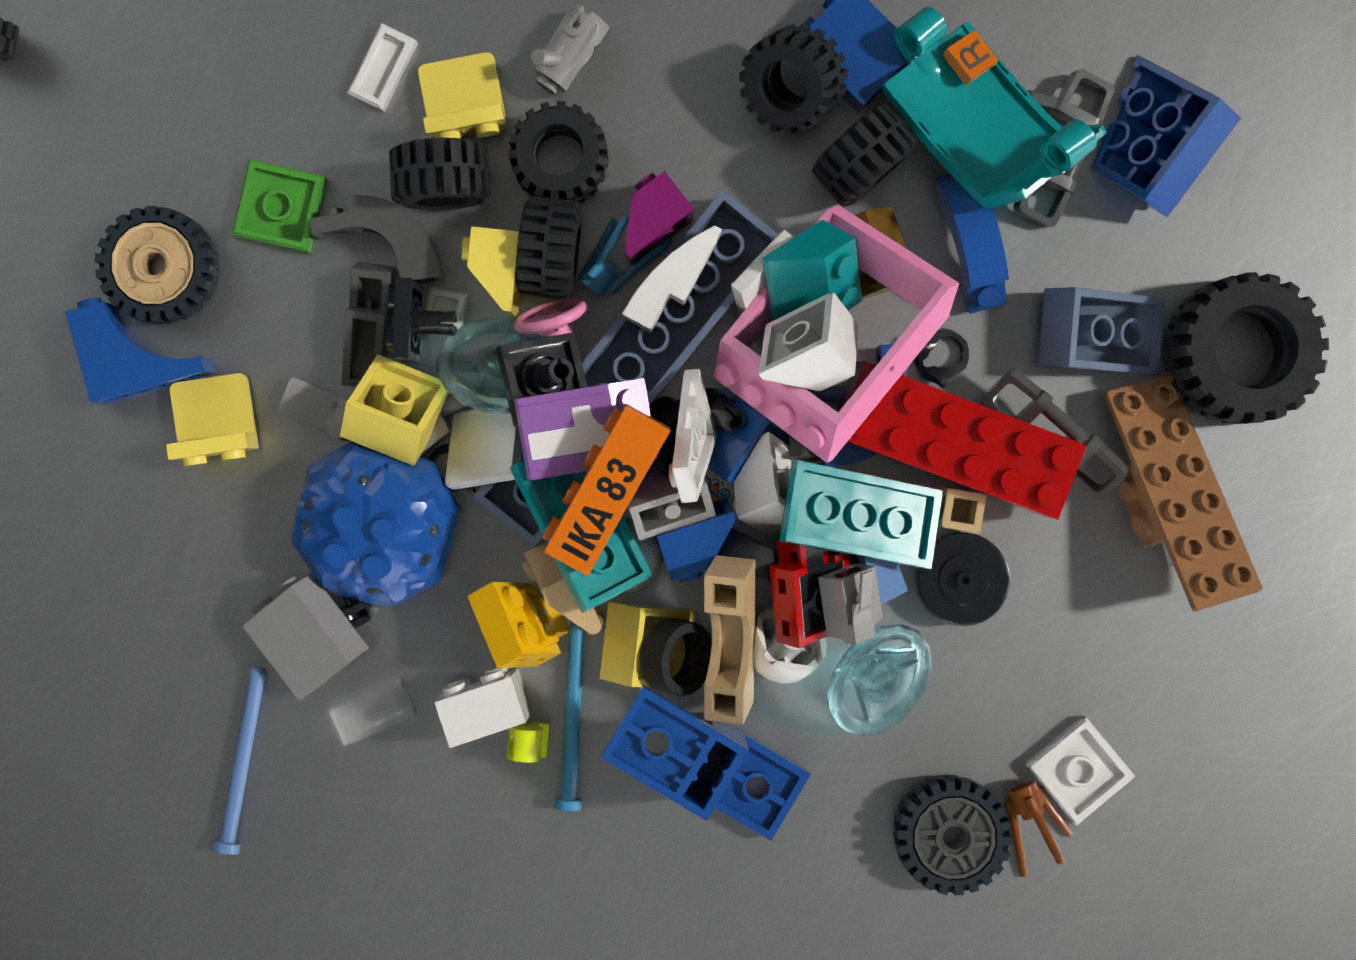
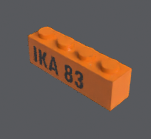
(606, 488)

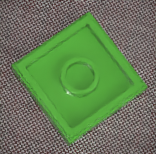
(278, 205)

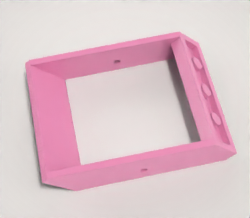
(796, 408)

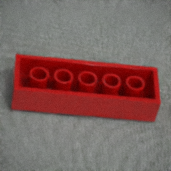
(968, 444)

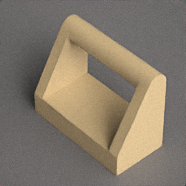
(561, 599)

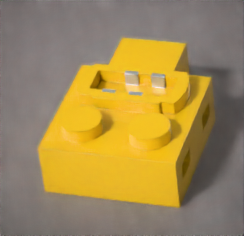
(517, 624)

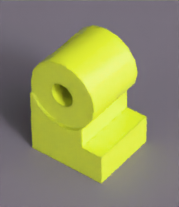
(528, 741)

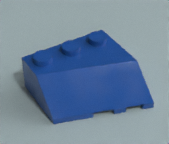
(1162, 136)

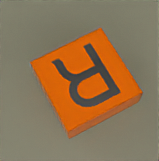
(970, 57)

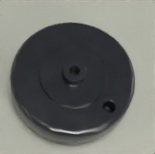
(965, 580)

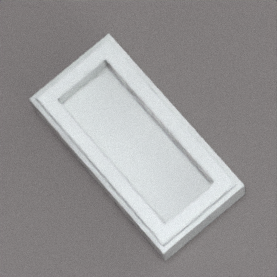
(382, 67)

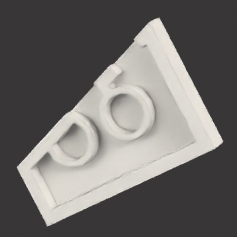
(693, 440)

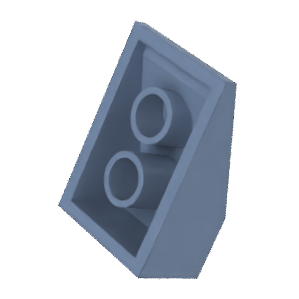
(1101, 331)

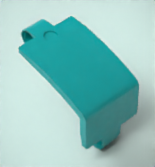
(985, 131)

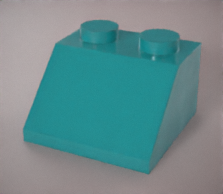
(811, 267)

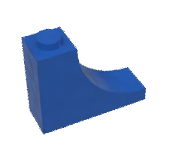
(116, 362)

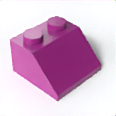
(655, 214)

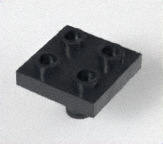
(413, 321)
(540, 367)

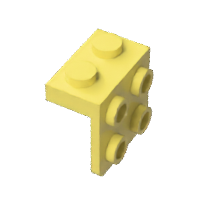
(462, 97)
(212, 419)

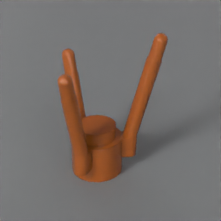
(1027, 801)

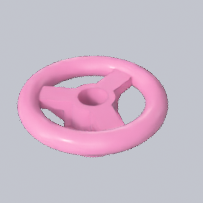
(551, 317)

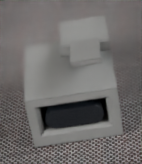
(851, 603)

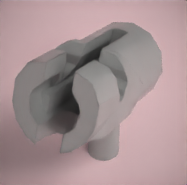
(568, 50)

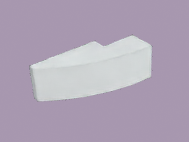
(671, 279)

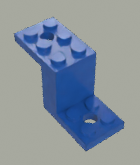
(705, 764)

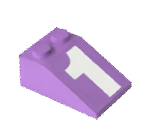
(565, 425)

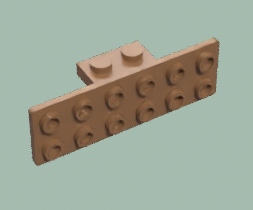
(1177, 496)

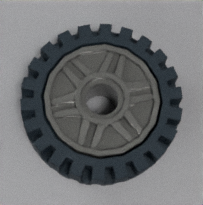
(960, 863)

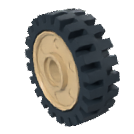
(128, 259)

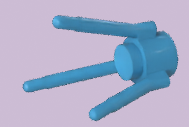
(599, 273)

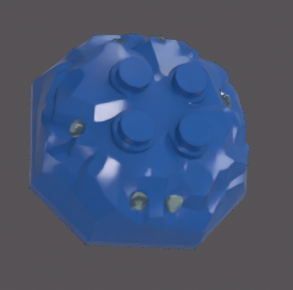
(374, 525)

